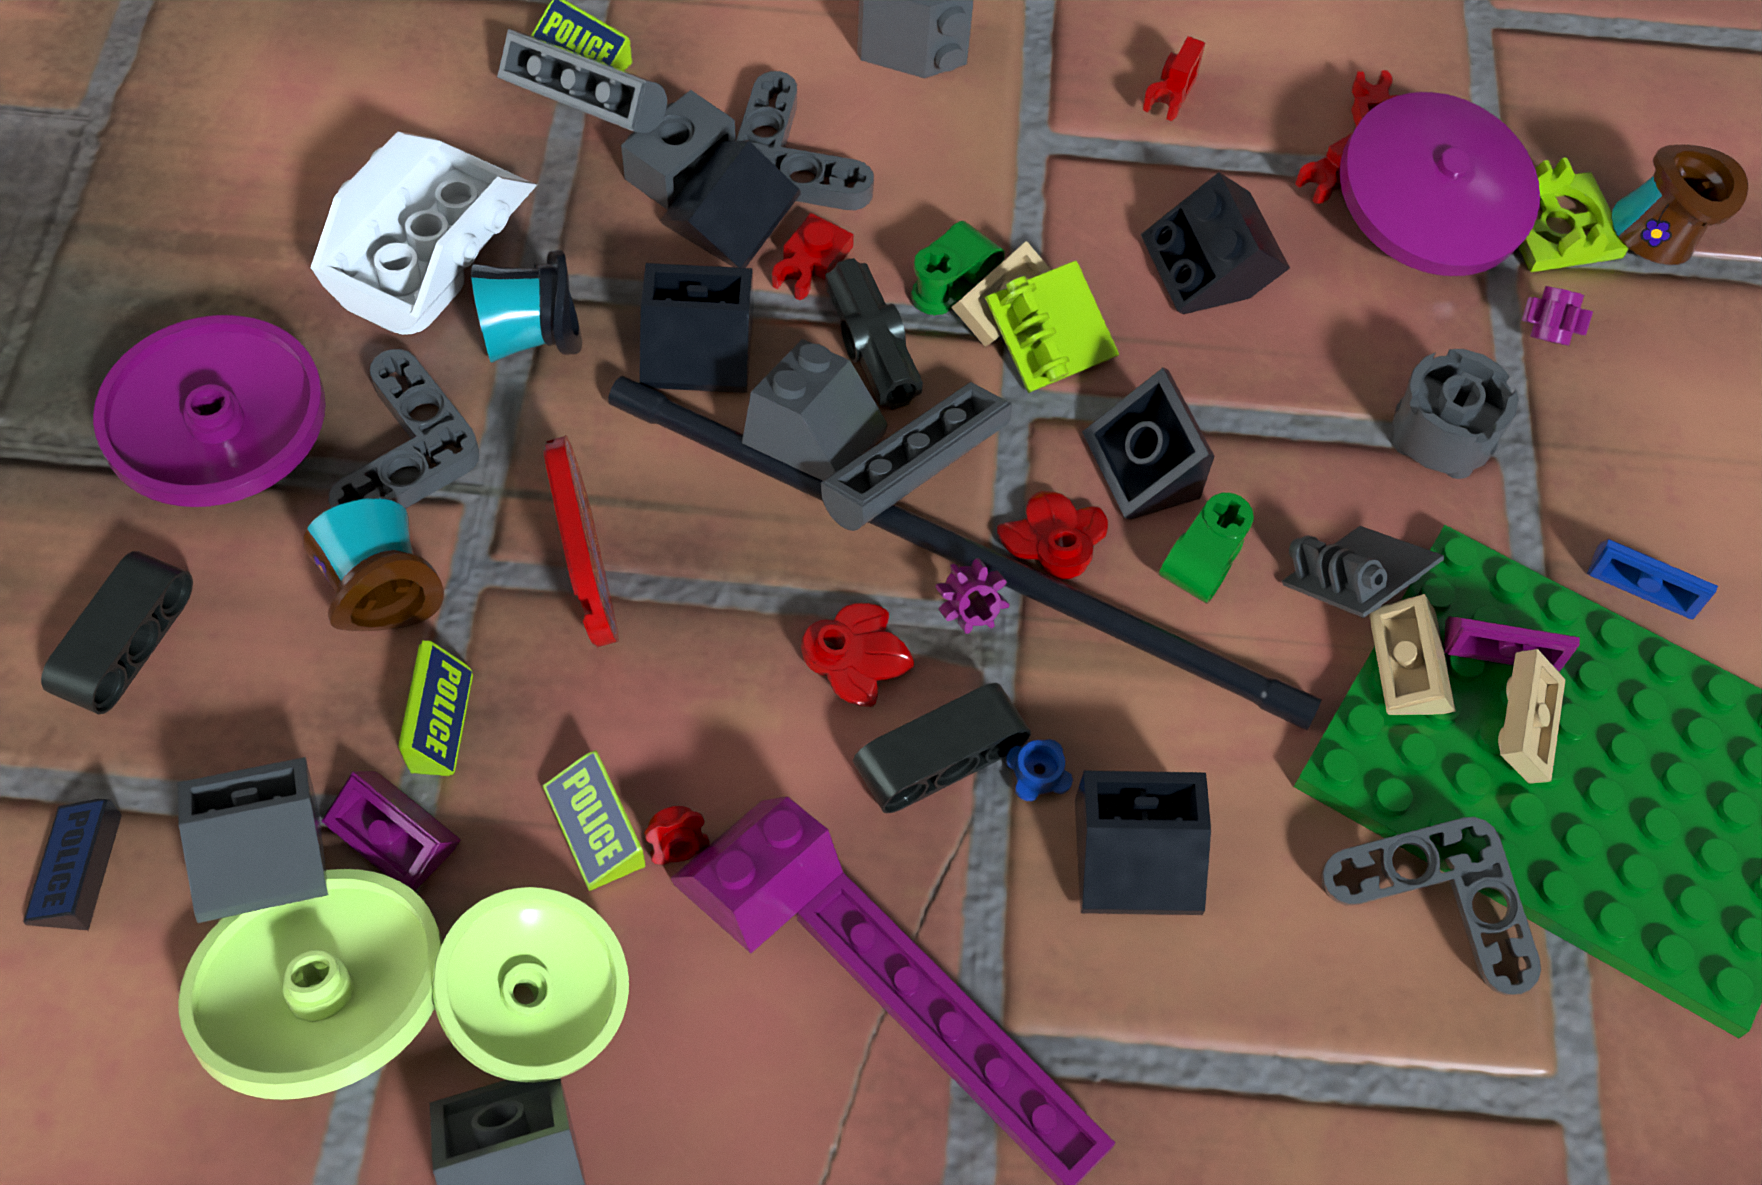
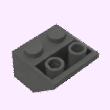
(251, 839)

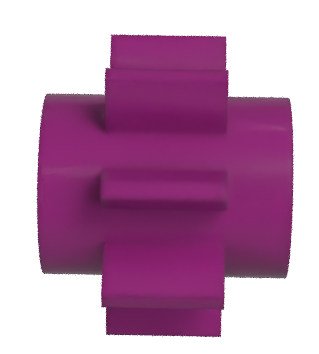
(1557, 315)
(981, 609)

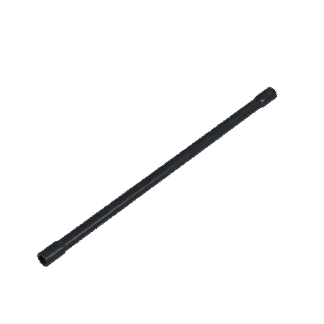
(1268, 693)

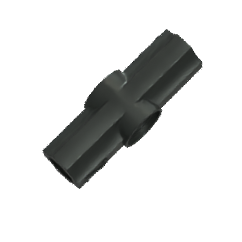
(873, 334)

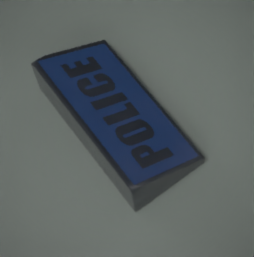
(73, 865)

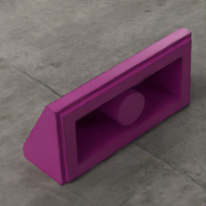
(1501, 642)
(389, 828)

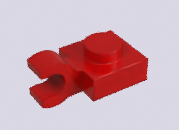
(1177, 78)
(1324, 172)

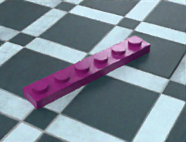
(956, 1032)

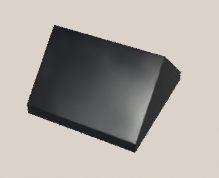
(732, 203)
(1151, 449)

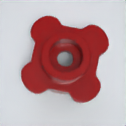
(676, 835)

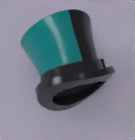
(526, 307)

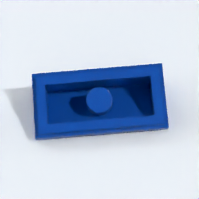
(1650, 579)

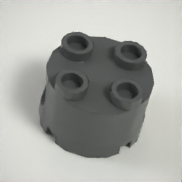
(1454, 412)

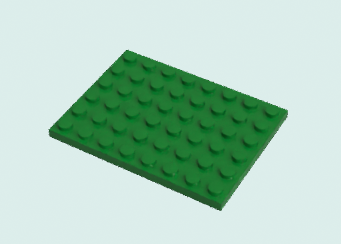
(1652, 800)

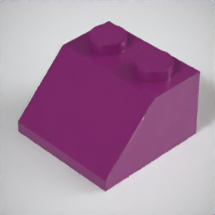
(761, 871)

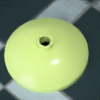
(554, 950)

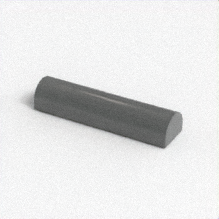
(582, 82)
(913, 455)

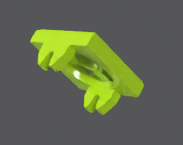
(1574, 247)

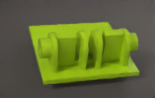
(1051, 326)

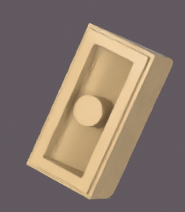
(1411, 658)

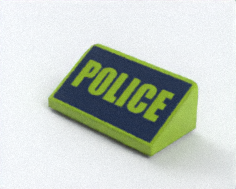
(583, 34)
(435, 711)
(594, 822)

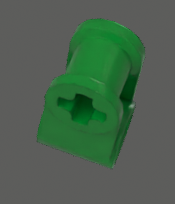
(952, 268)
(1209, 546)

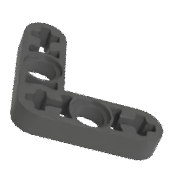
(789, 160)
(426, 437)
(1465, 879)

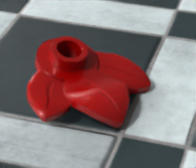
(1055, 534)
(863, 655)

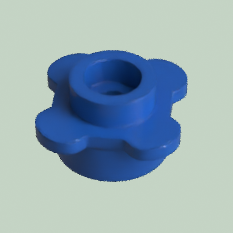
(1039, 753)

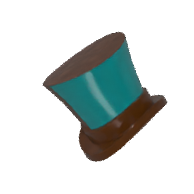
(1679, 202)
(372, 566)

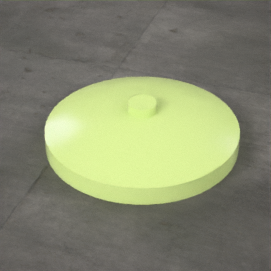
(312, 988)

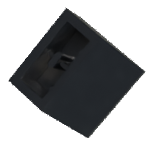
(1214, 247)
(696, 327)
(1143, 842)

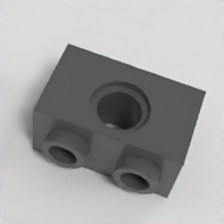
(672, 153)

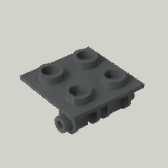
(1358, 569)

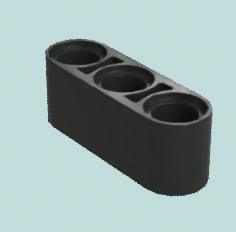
(117, 632)
(941, 747)

